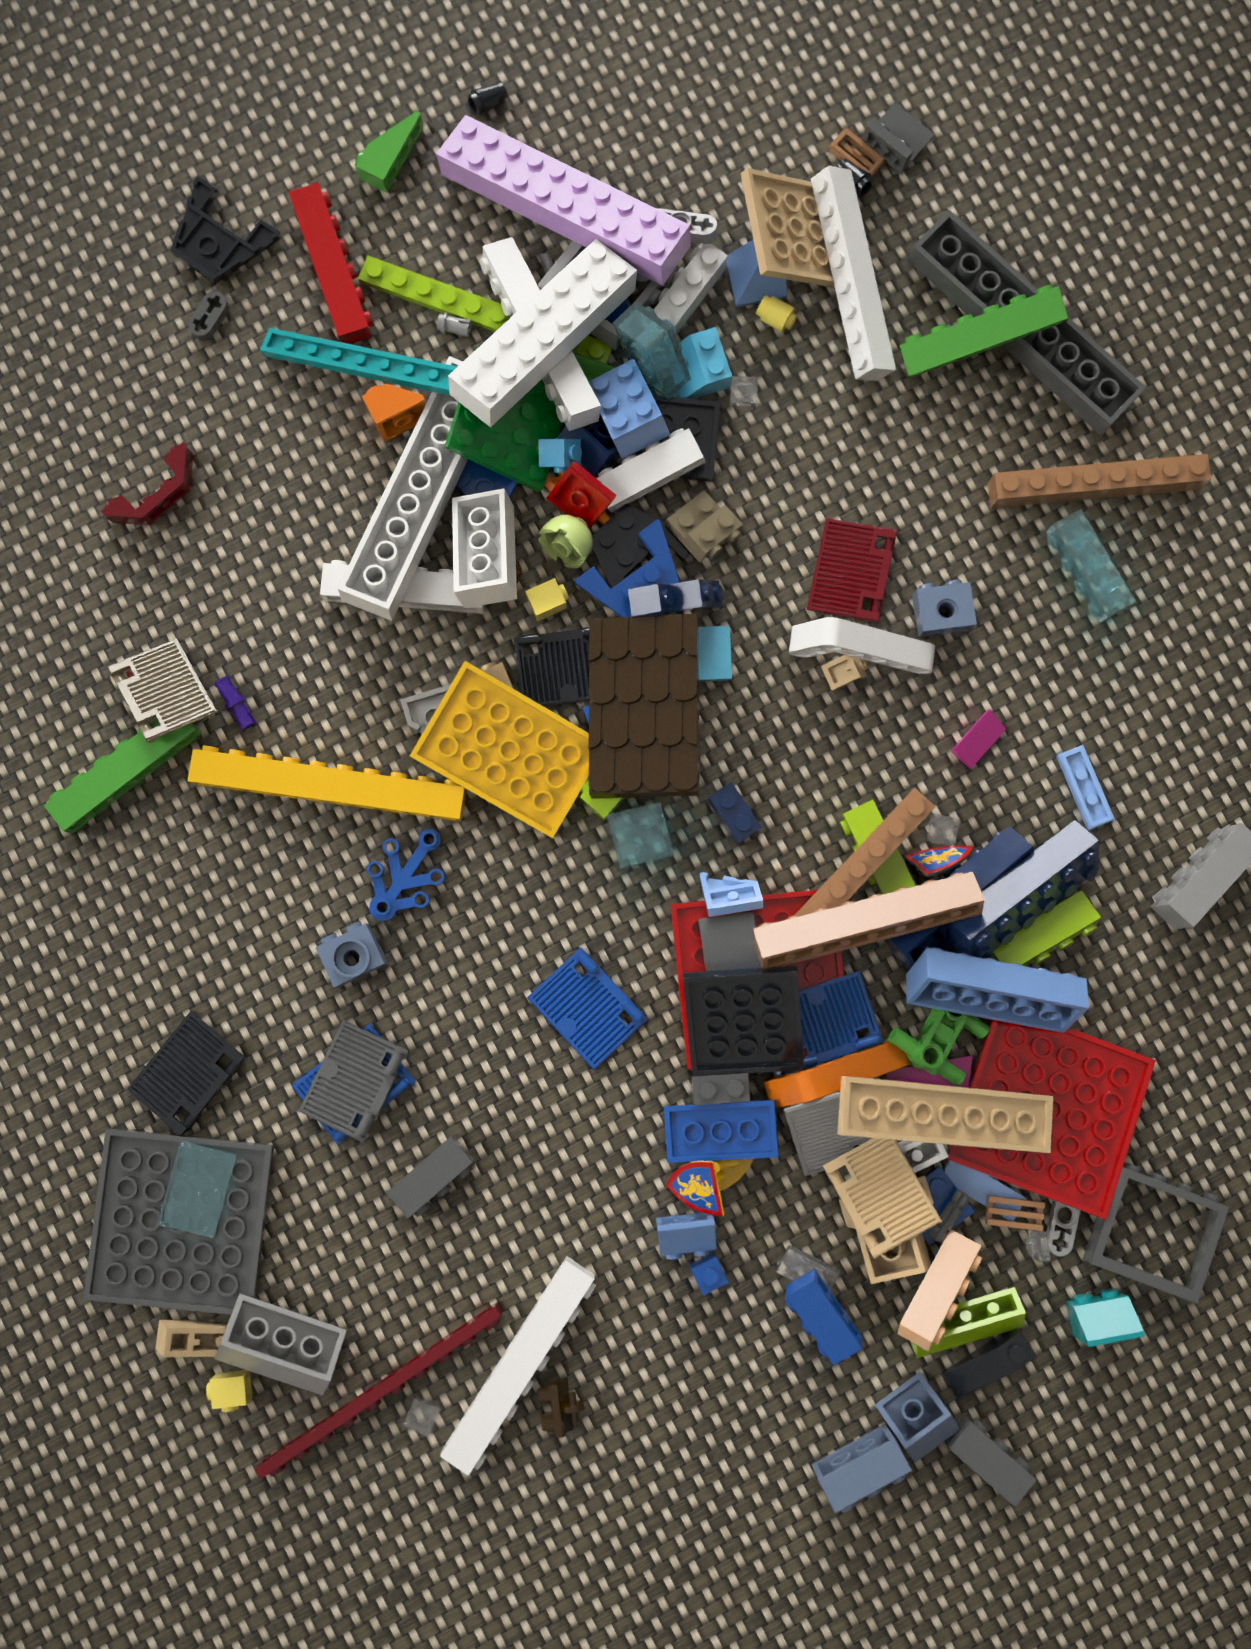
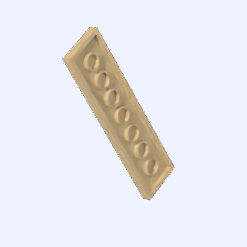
(944, 1114)

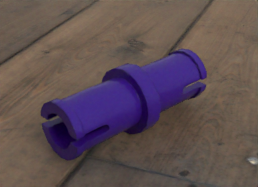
(235, 703)

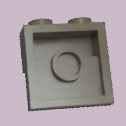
(704, 526)

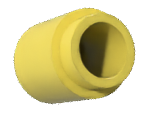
(776, 313)

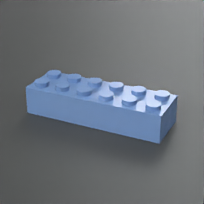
(996, 990)

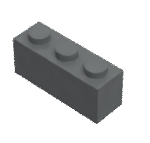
(431, 1177)
(991, 1460)

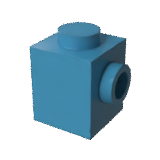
(559, 453)

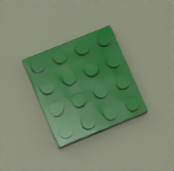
(512, 442)

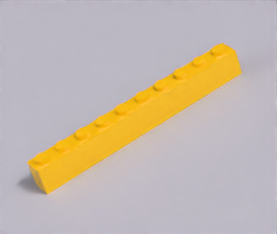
(327, 785)

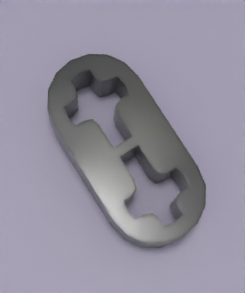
(208, 315)

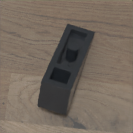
(989, 1362)

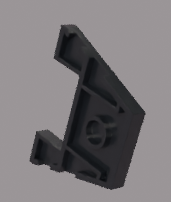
(211, 246)
(621, 549)

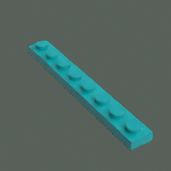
(357, 361)

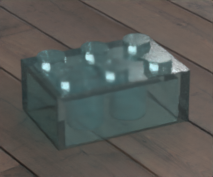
(653, 348)

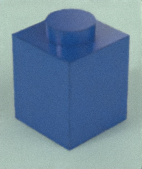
(708, 1273)

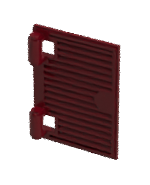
(851, 570)

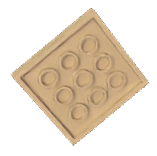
(786, 228)

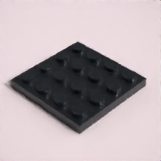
(744, 1020)

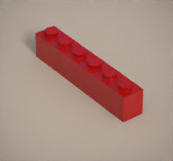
(330, 263)

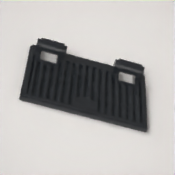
(559, 668)
(186, 1073)

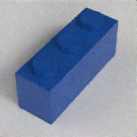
(823, 1317)

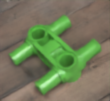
(937, 1039)

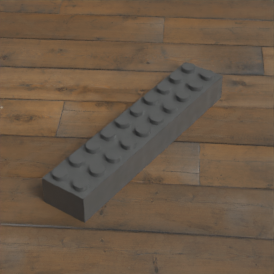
(1058, 356)

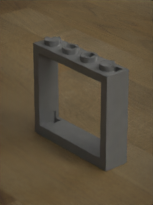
(1205, 1252)

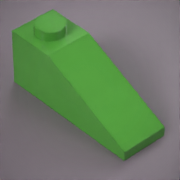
(388, 152)

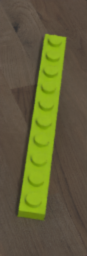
(453, 300)

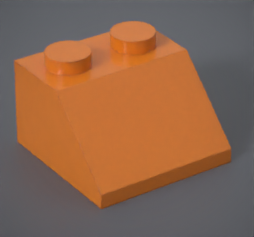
(393, 409)

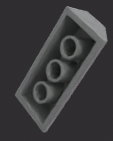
(281, 1344)

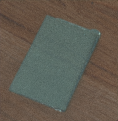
(197, 1189)

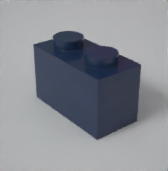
(734, 813)

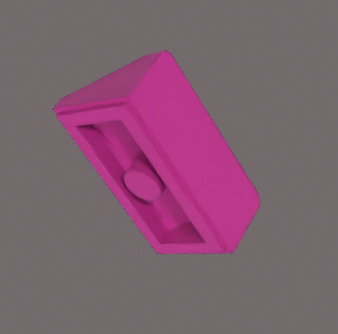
(978, 739)

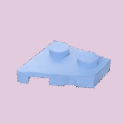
(730, 895)

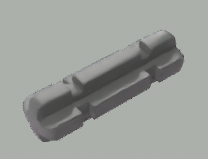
(949, 1216)

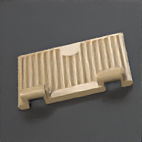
(882, 1194)

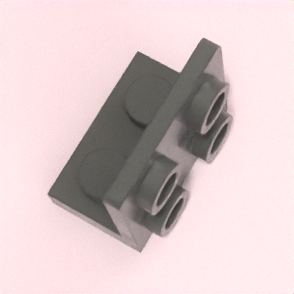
(897, 137)

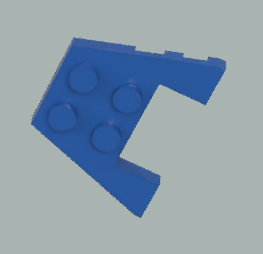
(656, 571)

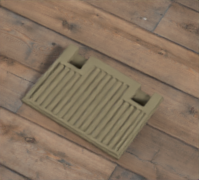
(162, 689)

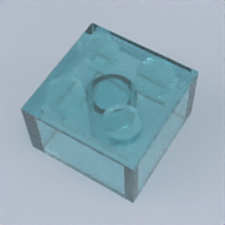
(640, 836)

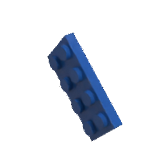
(721, 1131)

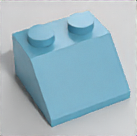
(706, 365)

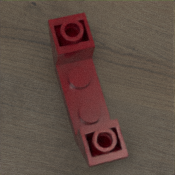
(180, 461)

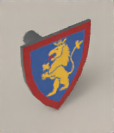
(939, 860)

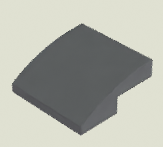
(728, 942)

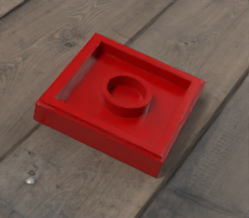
(581, 495)

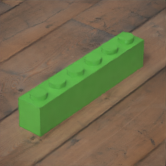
(984, 332)
(115, 776)

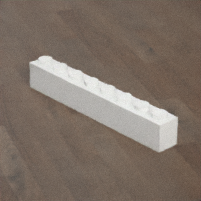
(853, 274)
(515, 285)
(517, 1366)

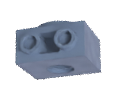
(955, 597)
(335, 949)

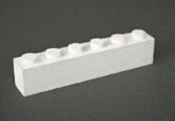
(425, 590)

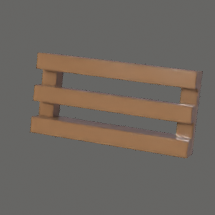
(844, 151)
(1038, 1216)

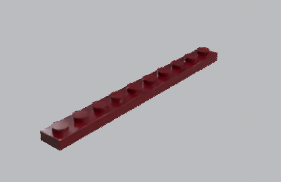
(371, 1397)

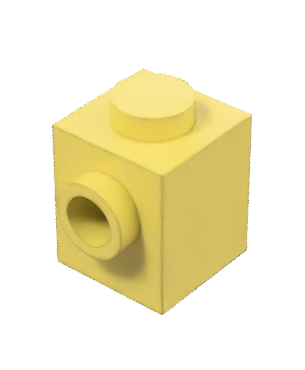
(547, 599)
(229, 1390)

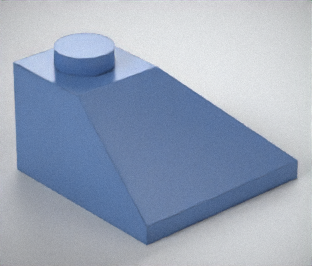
(745, 278)

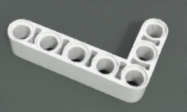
(862, 642)

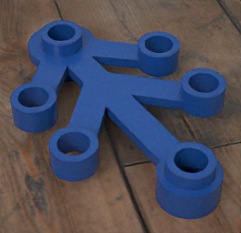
(402, 877)

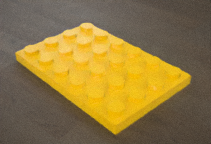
(506, 749)

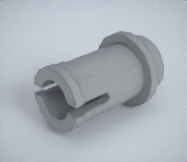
(453, 325)

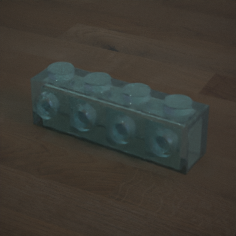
(1089, 566)

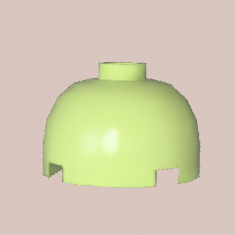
(568, 539)

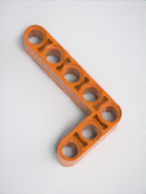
(826, 1078)

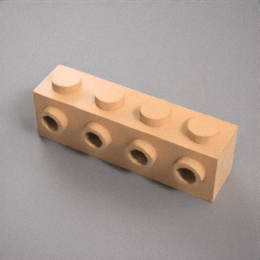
(939, 1290)

